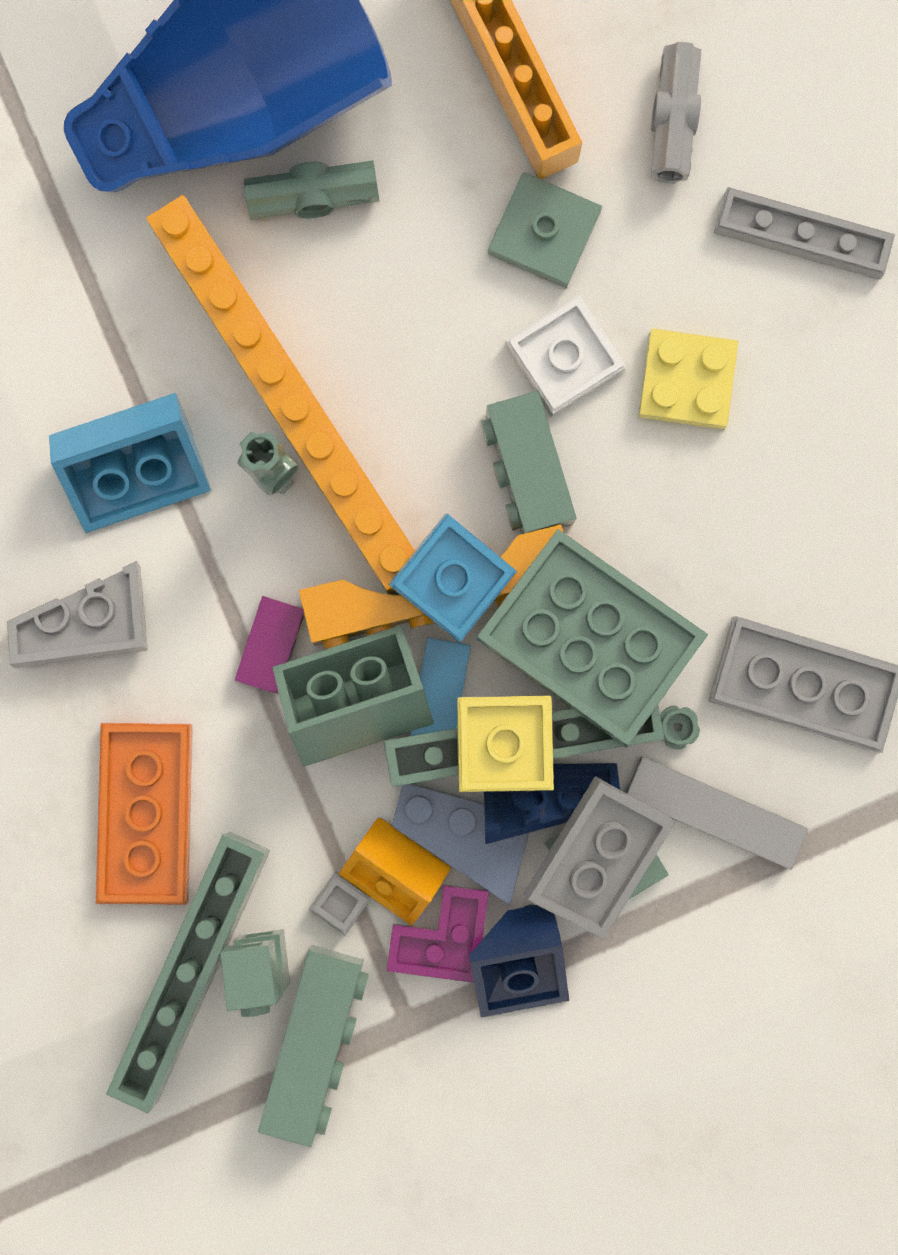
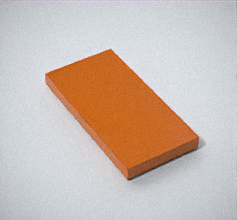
(144, 814)

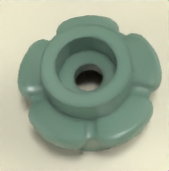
(688, 721)

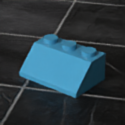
(128, 463)

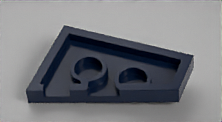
(523, 812)

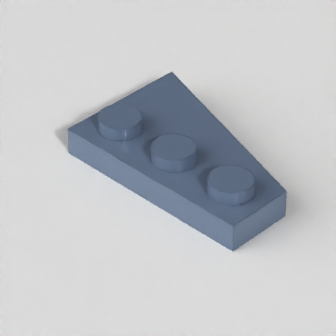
(456, 834)

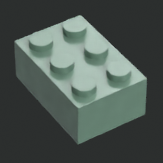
(352, 696)

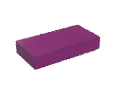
(269, 643)

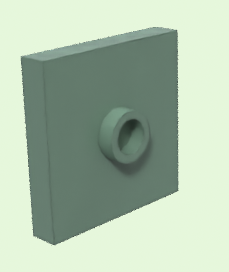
(544, 229)

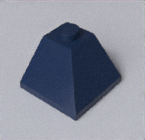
(520, 963)

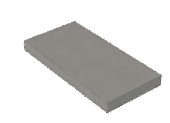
(806, 684)

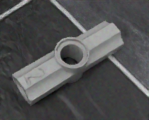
(676, 112)

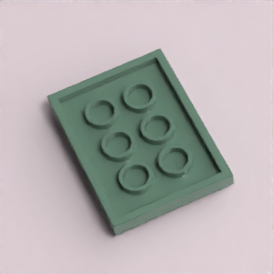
(592, 637)

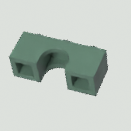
(255, 972)

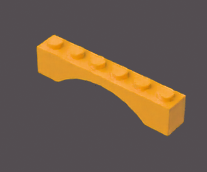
(345, 610)

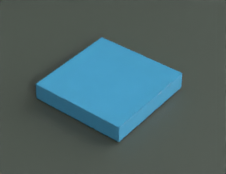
(452, 577)

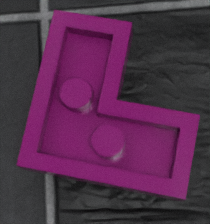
(443, 950)

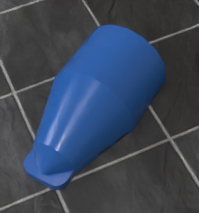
(225, 86)

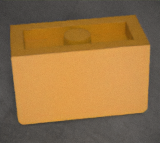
(395, 871)

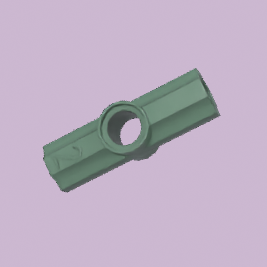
(311, 190)
(267, 463)

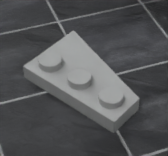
(91, 623)

